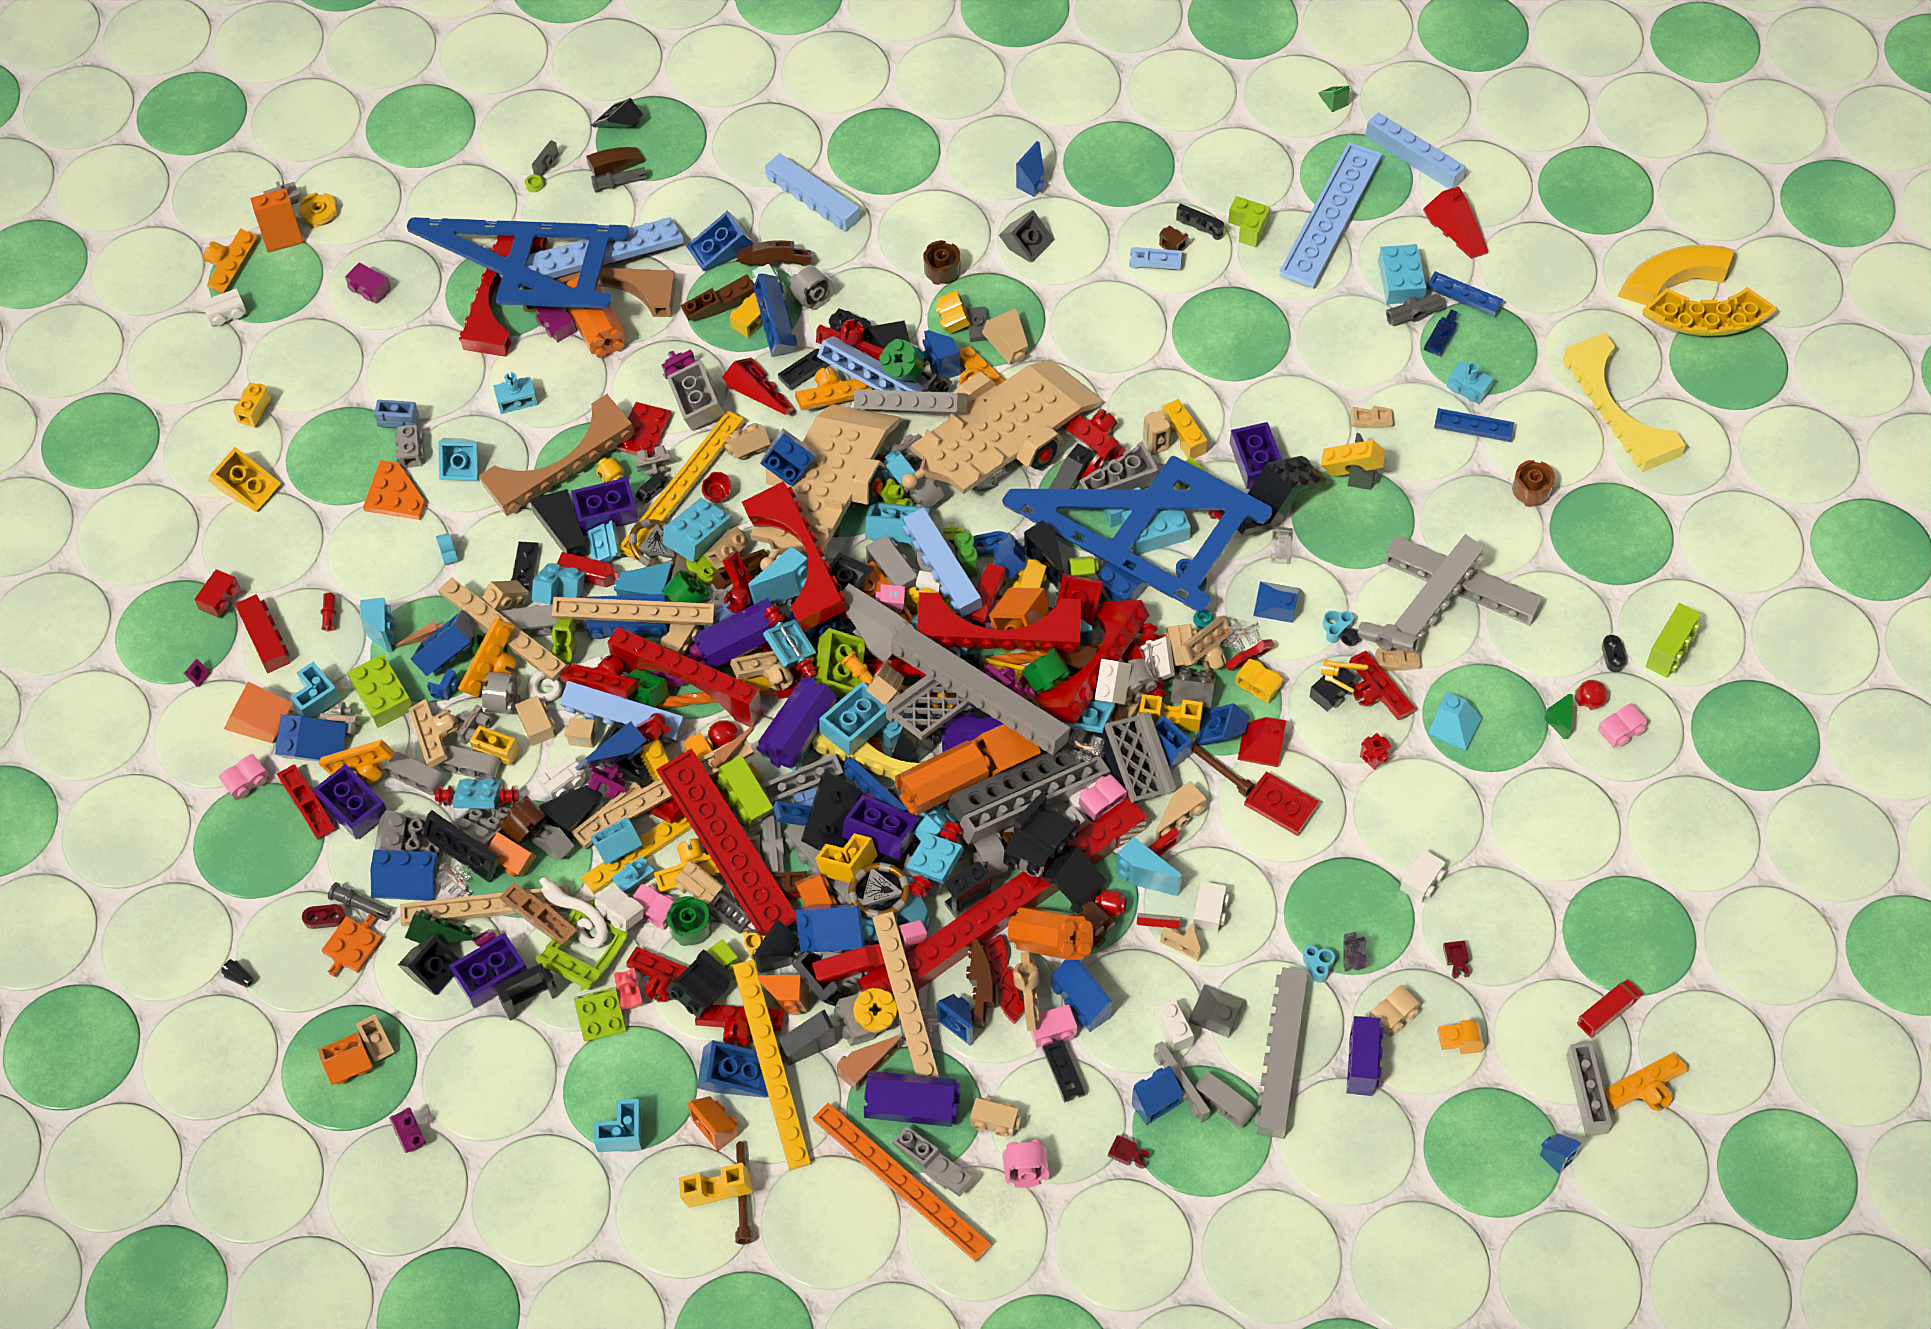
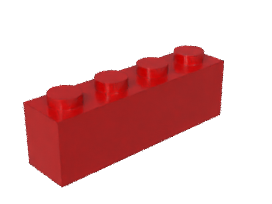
(262, 633)

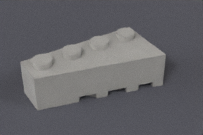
(1127, 472)

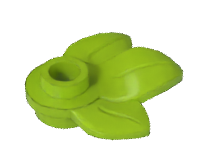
(702, 568)

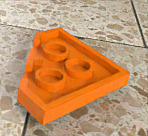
(393, 493)

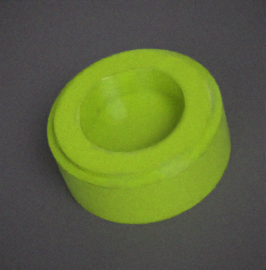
(534, 183)

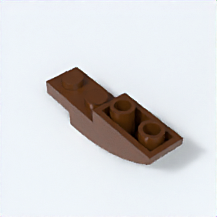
(768, 251)
(716, 302)
(981, 976)

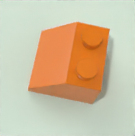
(788, 991)
(345, 1059)
(713, 1122)

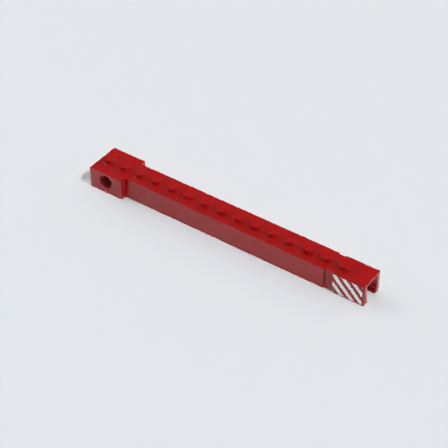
(993, 912)

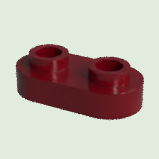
(324, 916)

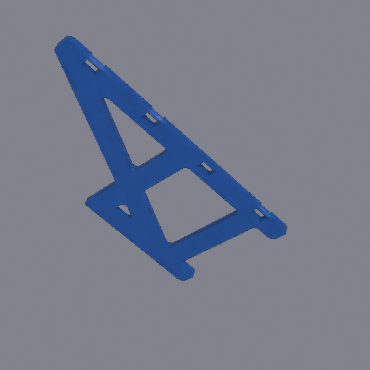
(513, 267)
(1204, 494)

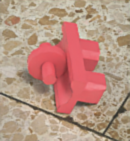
(628, 989)

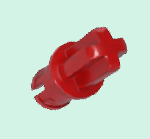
(328, 612)

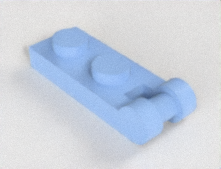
(1155, 258)

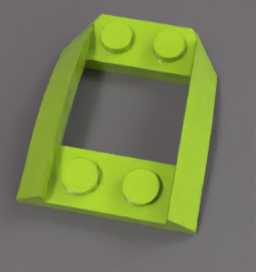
(574, 969)

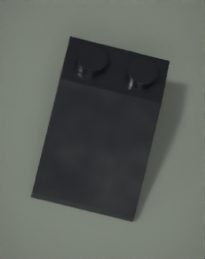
(1042, 546)
(849, 572)
(632, 769)

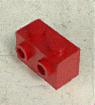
(217, 593)

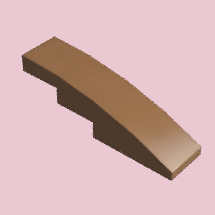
(538, 914)

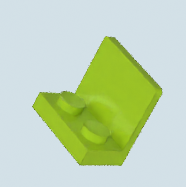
(599, 1014)

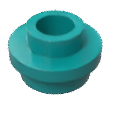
(1205, 615)

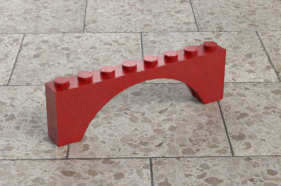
(481, 329)
(819, 596)
(1121, 624)
(1056, 630)
(735, 696)

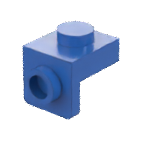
(446, 687)

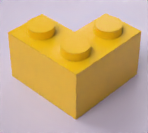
(847, 861)

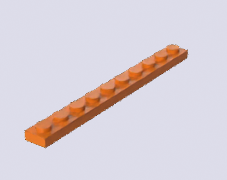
(902, 1182)

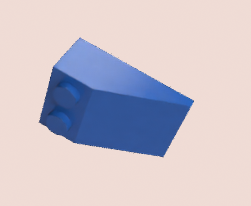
(719, 242)
(1119, 584)
(309, 737)
(621, 745)
(829, 927)
(731, 1070)

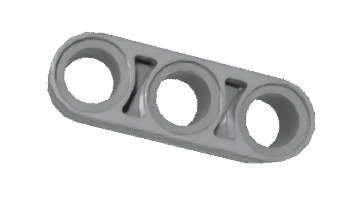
(470, 763)
(414, 773)
(1224, 1100)

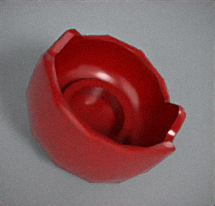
(716, 487)
(1591, 694)
(722, 733)

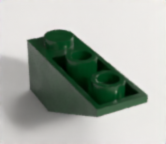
(425, 925)

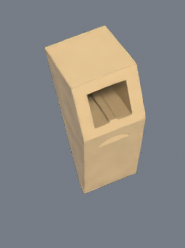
(1183, 805)

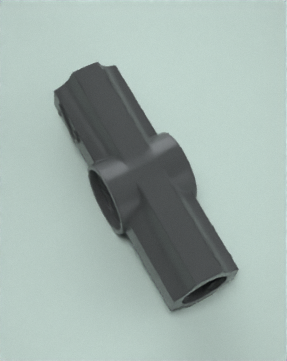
(1414, 309)

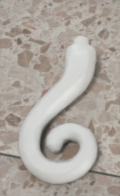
(537, 677)
(595, 919)

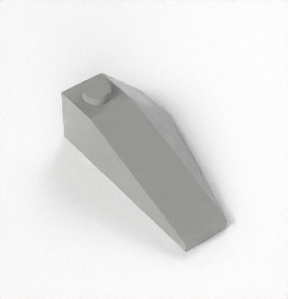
(873, 621)

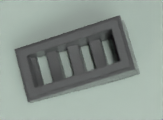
(733, 907)

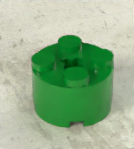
(902, 360)
(684, 589)
(1045, 671)
(689, 921)

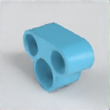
(446, 548)
(1335, 630)
(1314, 963)

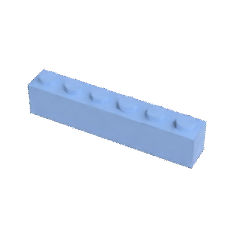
(1415, 151)
(812, 192)
(862, 366)
(942, 562)
(614, 708)

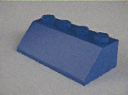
(774, 315)
(598, 628)

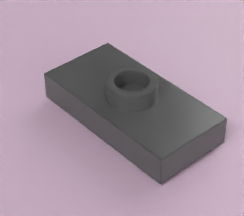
(545, 158)
(977, 320)

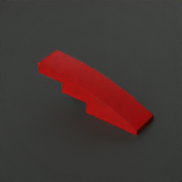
(306, 801)

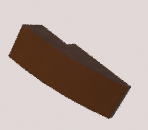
(614, 160)
(752, 561)

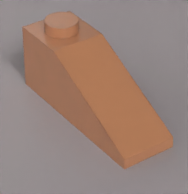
(858, 1063)

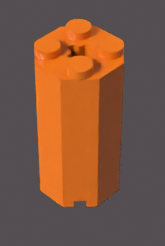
(597, 326)
(942, 776)
(1051, 933)

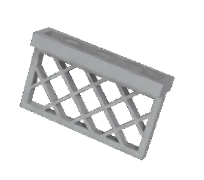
(920, 693)
(1152, 754)

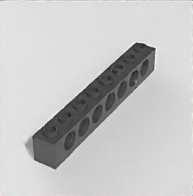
(961, 801)

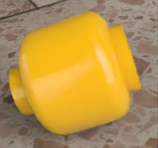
(609, 470)

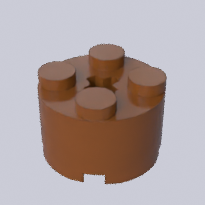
(1533, 482)

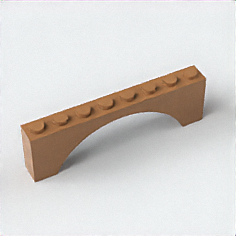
(652, 287)
(516, 488)

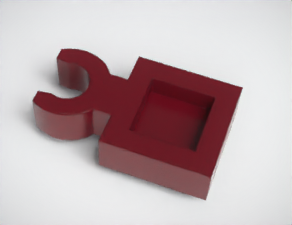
(1456, 955)
(1125, 1150)

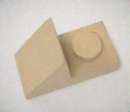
(1184, 944)
(374, 1037)

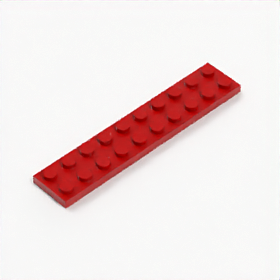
(726, 842)

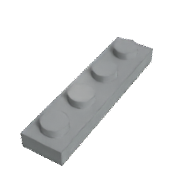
(1196, 1104)

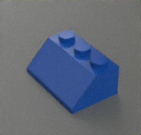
(443, 644)
(404, 875)
(1082, 994)

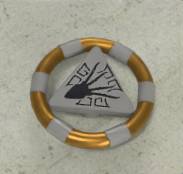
(652, 545)
(879, 889)

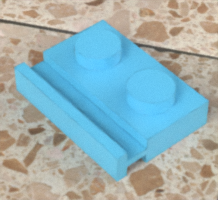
(604, 542)

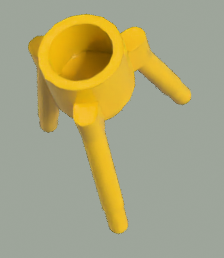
(1332, 669)
(752, 942)

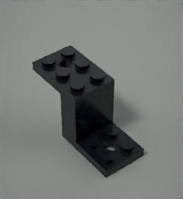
(1279, 487)

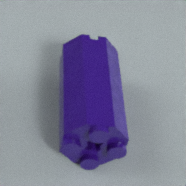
(734, 636)
(796, 723)
(965, 728)
(912, 1098)

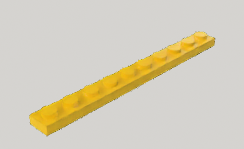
(686, 477)
(652, 842)
(771, 1065)

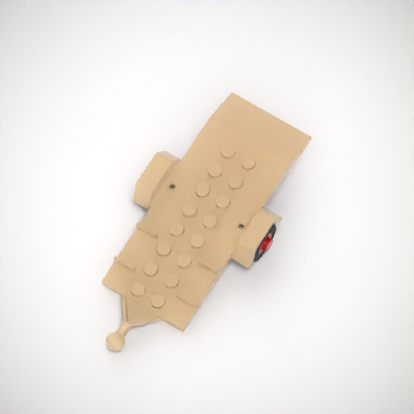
(1002, 425)
(839, 473)

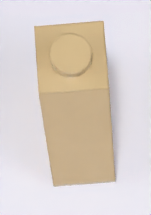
(1007, 336)

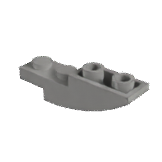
(932, 1162)

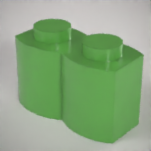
(966, 553)

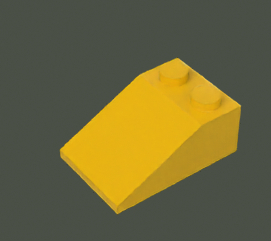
(243, 480)

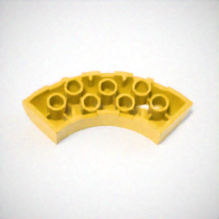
(1676, 267)
(1709, 316)

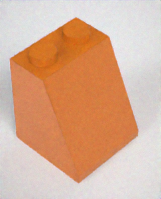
(276, 220)
(1019, 608)
(258, 713)
(1005, 748)

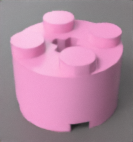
(1025, 1163)

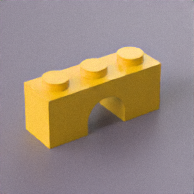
(1191, 438)
(1340, 458)
(1185, 716)
(701, 1190)

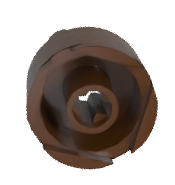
(941, 262)
(522, 820)
(1101, 922)

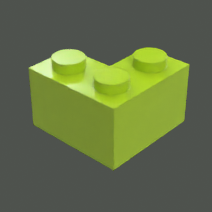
(1251, 219)

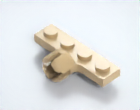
(1206, 645)
(764, 664)
(432, 730)
(1026, 979)

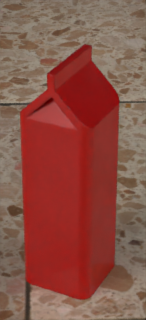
(596, 571)
(988, 589)
(848, 964)
(1608, 1008)

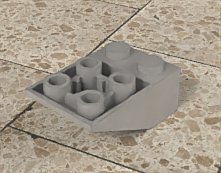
(482, 823)
(403, 833)

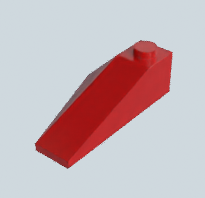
(1455, 218)
(750, 380)

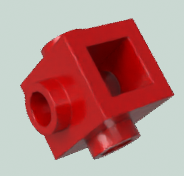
(1375, 750)

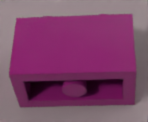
(367, 283)
(556, 322)

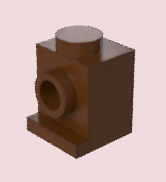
(1173, 239)

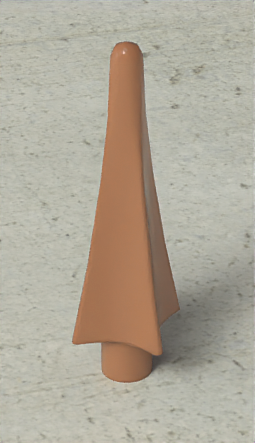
(420, 635)
(724, 754)

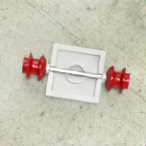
(1157, 656)

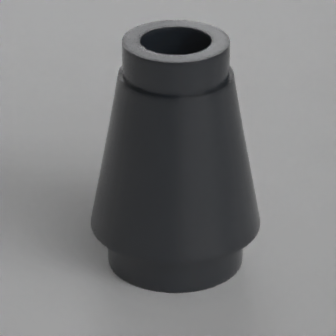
(237, 973)

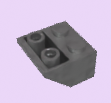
(1193, 686)

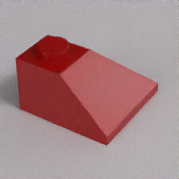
(1262, 741)

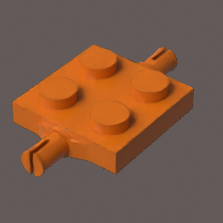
(351, 944)

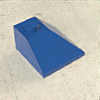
(1030, 171)
(1276, 602)
(1221, 724)
(956, 1016)

